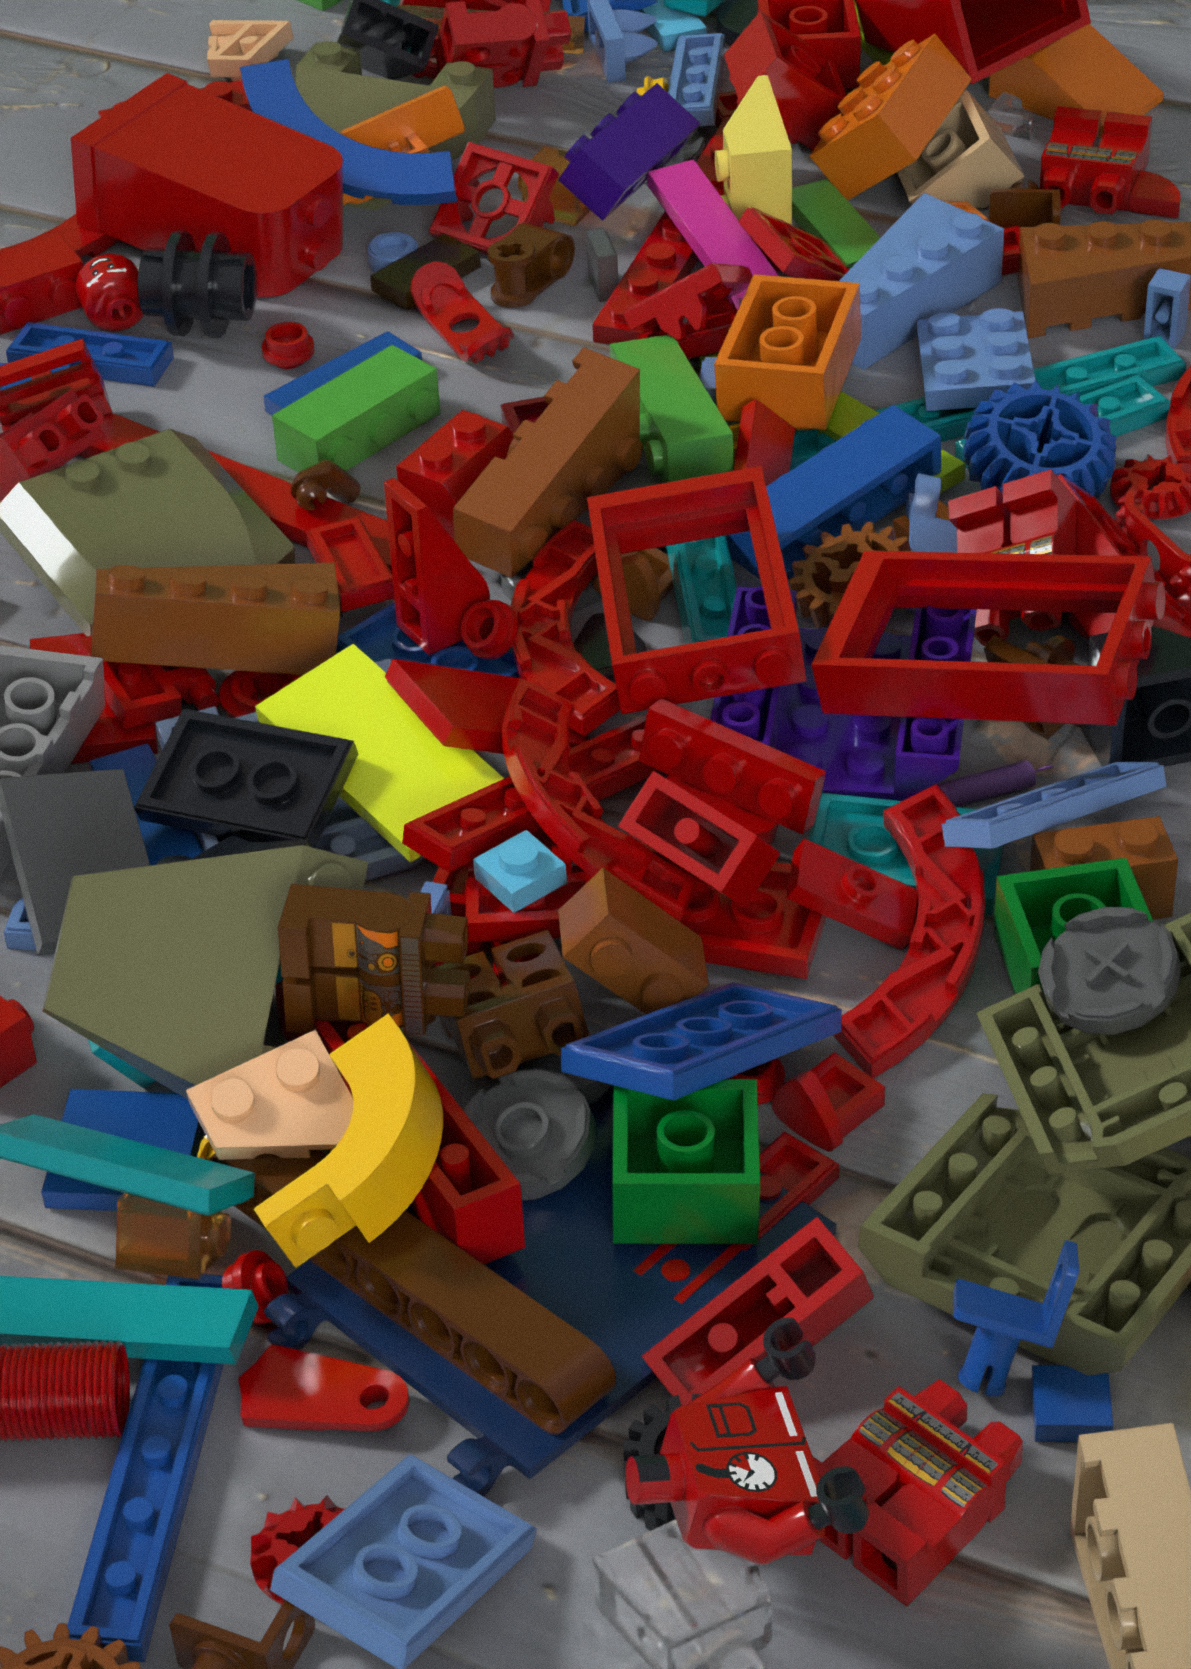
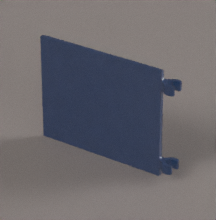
(569, 1271)

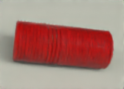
(63, 1390)

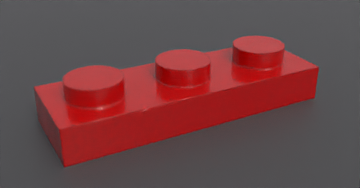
(732, 766)

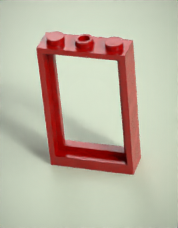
(682, 514)
(1048, 693)

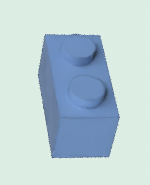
(1167, 306)

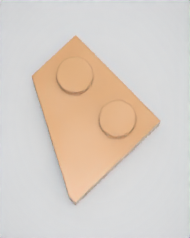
(244, 44)
(275, 1103)

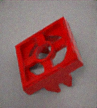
(475, 163)
(792, 248)
(690, 300)

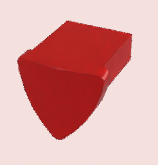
(828, 1101)

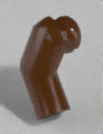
(323, 479)

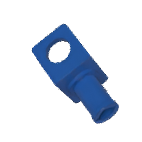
(1007, 1319)

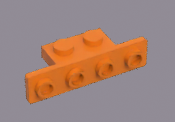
(409, 127)

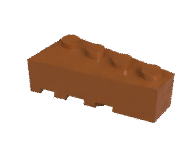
(1095, 270)
(553, 465)
(218, 616)

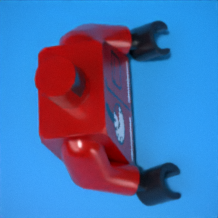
(743, 1465)

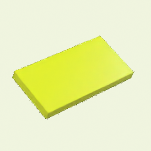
(399, 761)

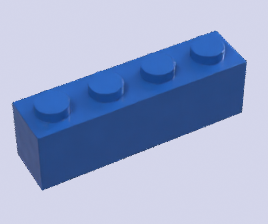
(846, 483)

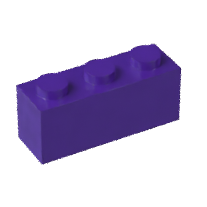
(625, 147)

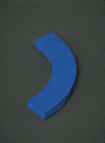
(366, 170)

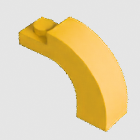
(377, 1161)

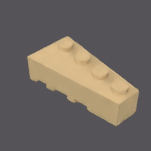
(1135, 1544)

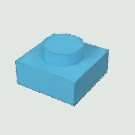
(520, 871)

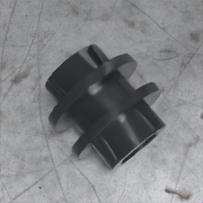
(197, 284)

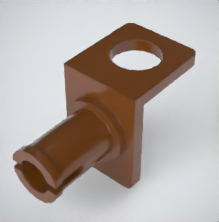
(1024, 206)
(211, 1647)

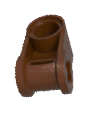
(528, 263)

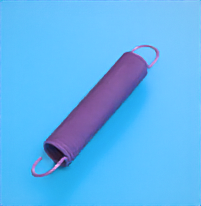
(991, 783)

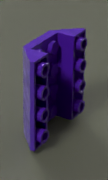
(860, 752)

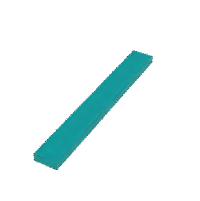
(1148, 358)

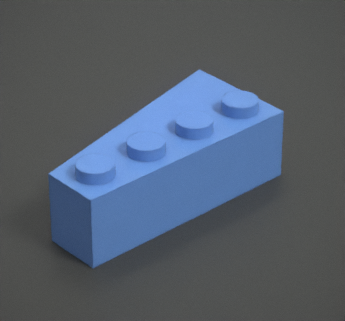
(922, 267)

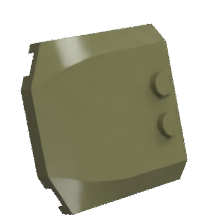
(138, 507)
(1098, 1095)
(997, 1218)

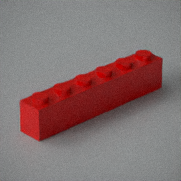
(470, 1188)

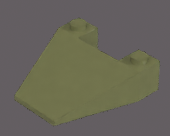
(341, 96)
(182, 957)

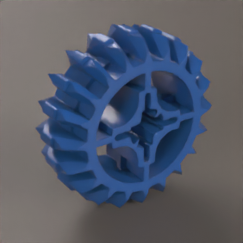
(1014, 423)

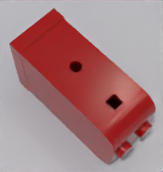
(976, 32)
(207, 167)

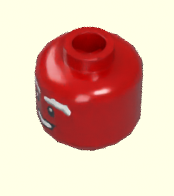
(109, 289)

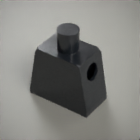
(384, 37)

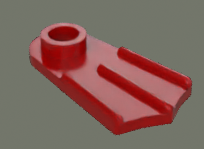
(319, 1393)

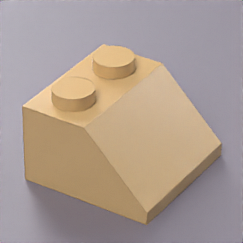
(963, 159)

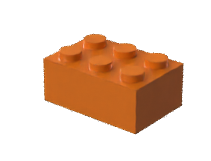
(889, 116)
(789, 349)

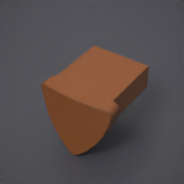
(646, 581)

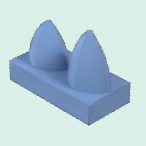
(617, 37)

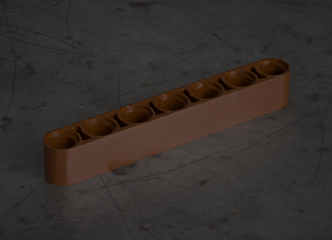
(457, 1308)

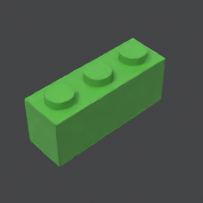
(358, 411)

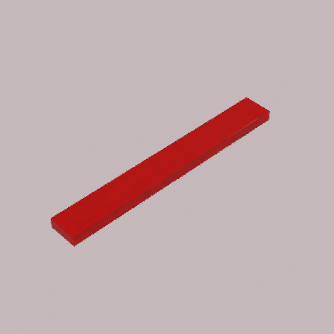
(267, 491)

